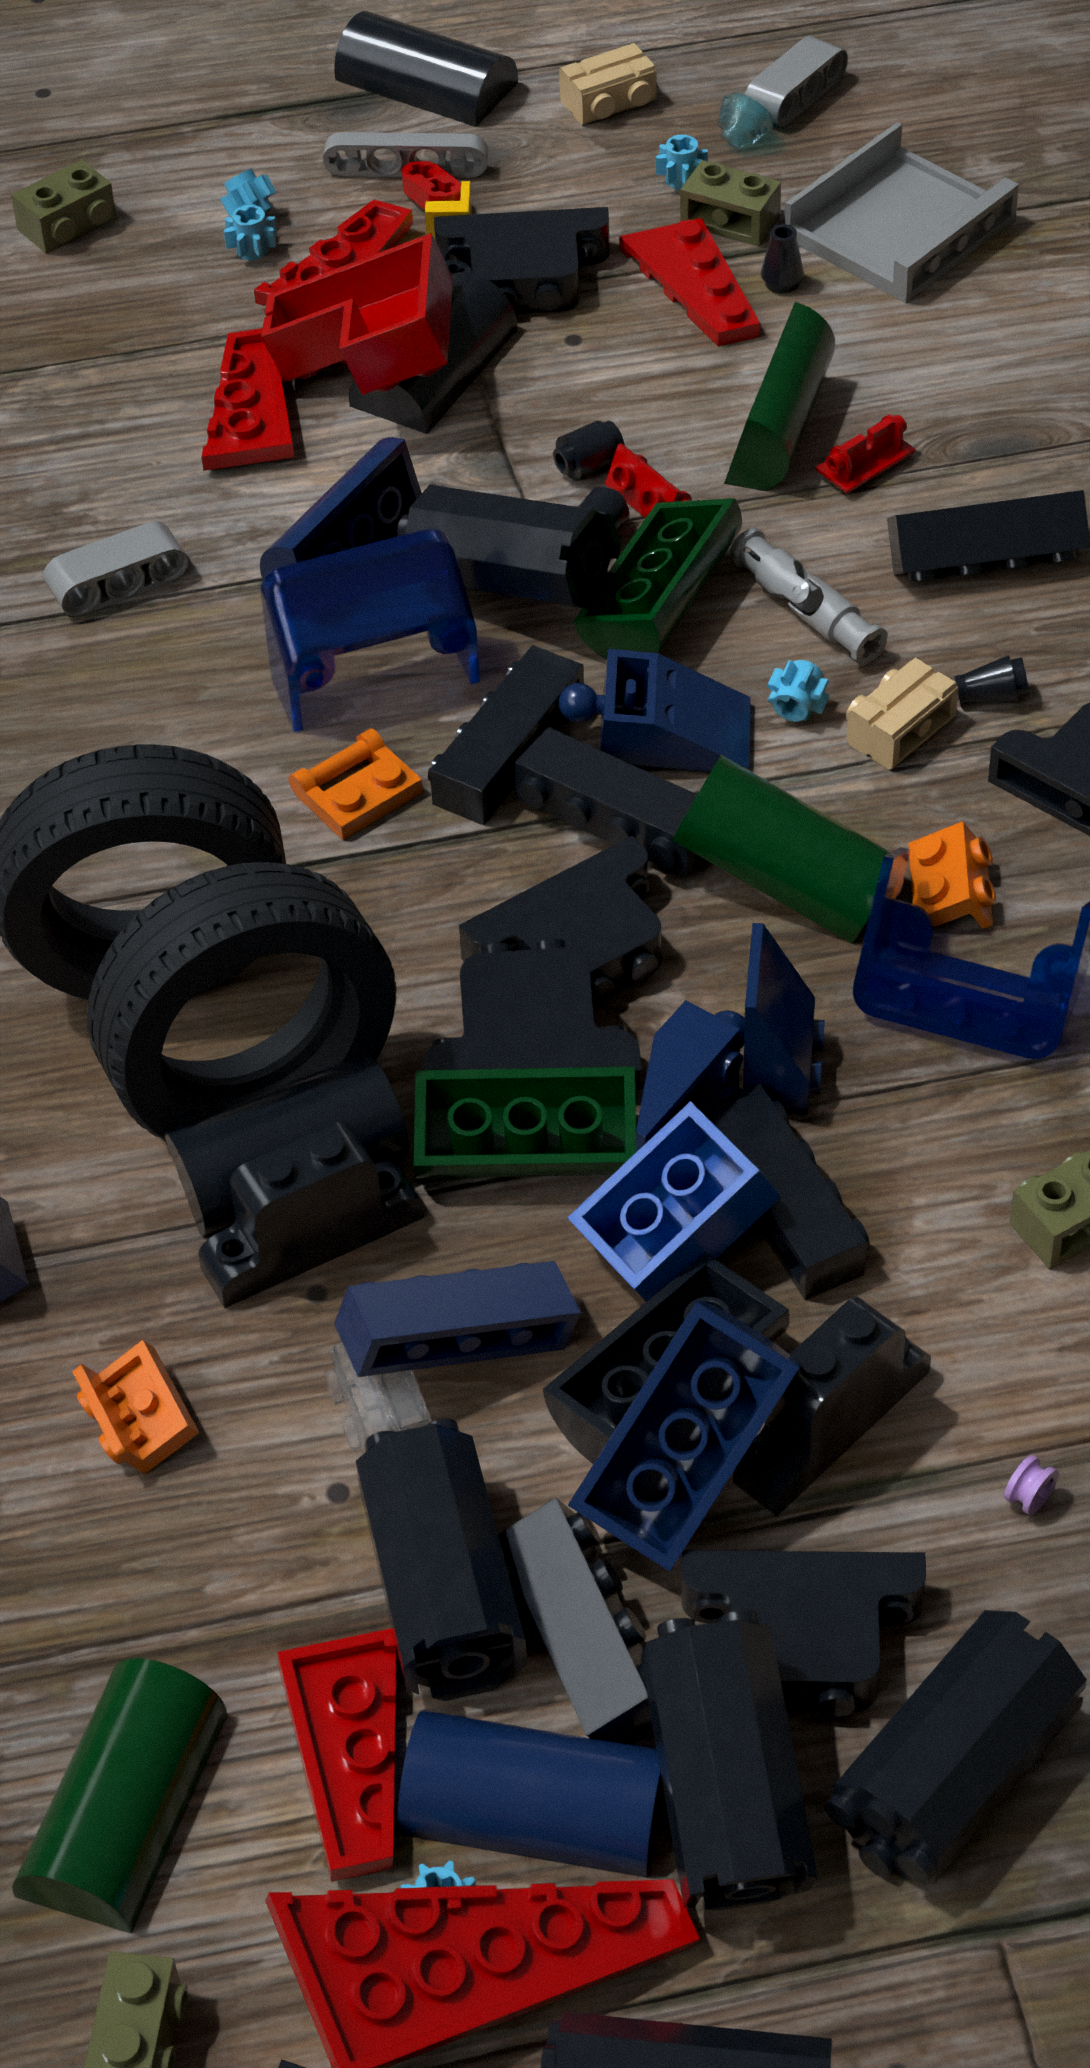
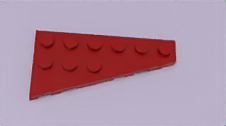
(445, 1962)

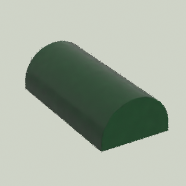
(783, 401)
(660, 575)
(783, 848)
(523, 1122)
(123, 1795)

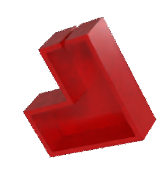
(375, 315)

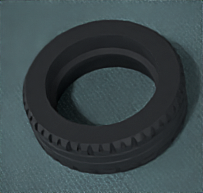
(105, 803)
(206, 930)

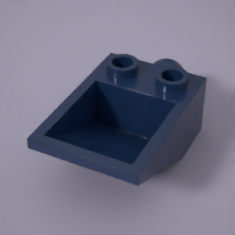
(663, 713)
(690, 1060)

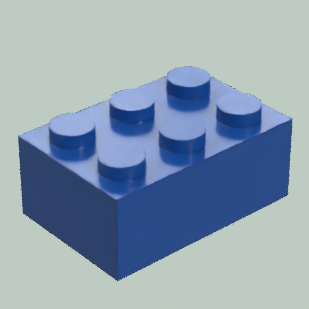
(674, 1202)

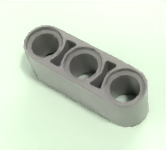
(798, 78)
(115, 568)

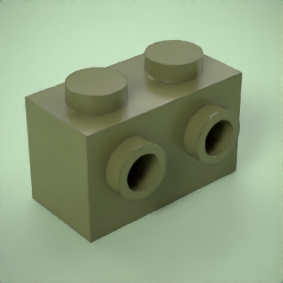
(731, 202)
(63, 206)
(1054, 1210)
(137, 2013)

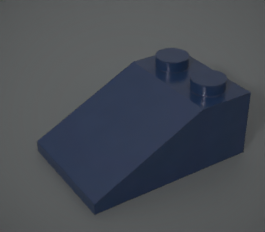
(780, 1027)

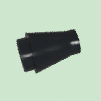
(782, 263)
(994, 683)

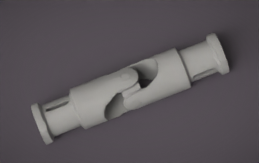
(787, 578)

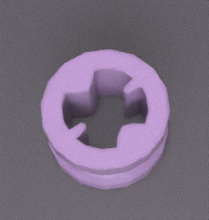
(1031, 1485)

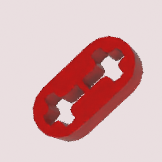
(429, 182)

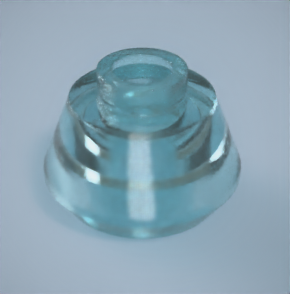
(743, 120)

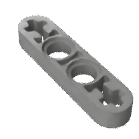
(405, 148)

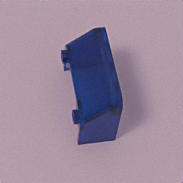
(360, 602)
(959, 998)

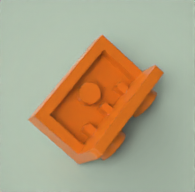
(952, 875)
(136, 1408)

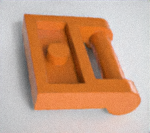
(362, 796)

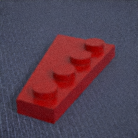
(365, 233)
(696, 276)
(249, 408)
(345, 1735)

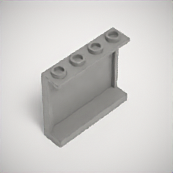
(897, 216)

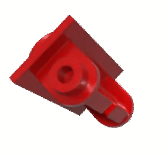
(867, 456)
(640, 482)

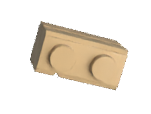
(608, 84)
(901, 713)

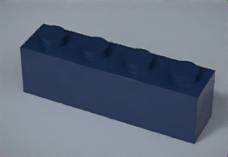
(456, 1318)

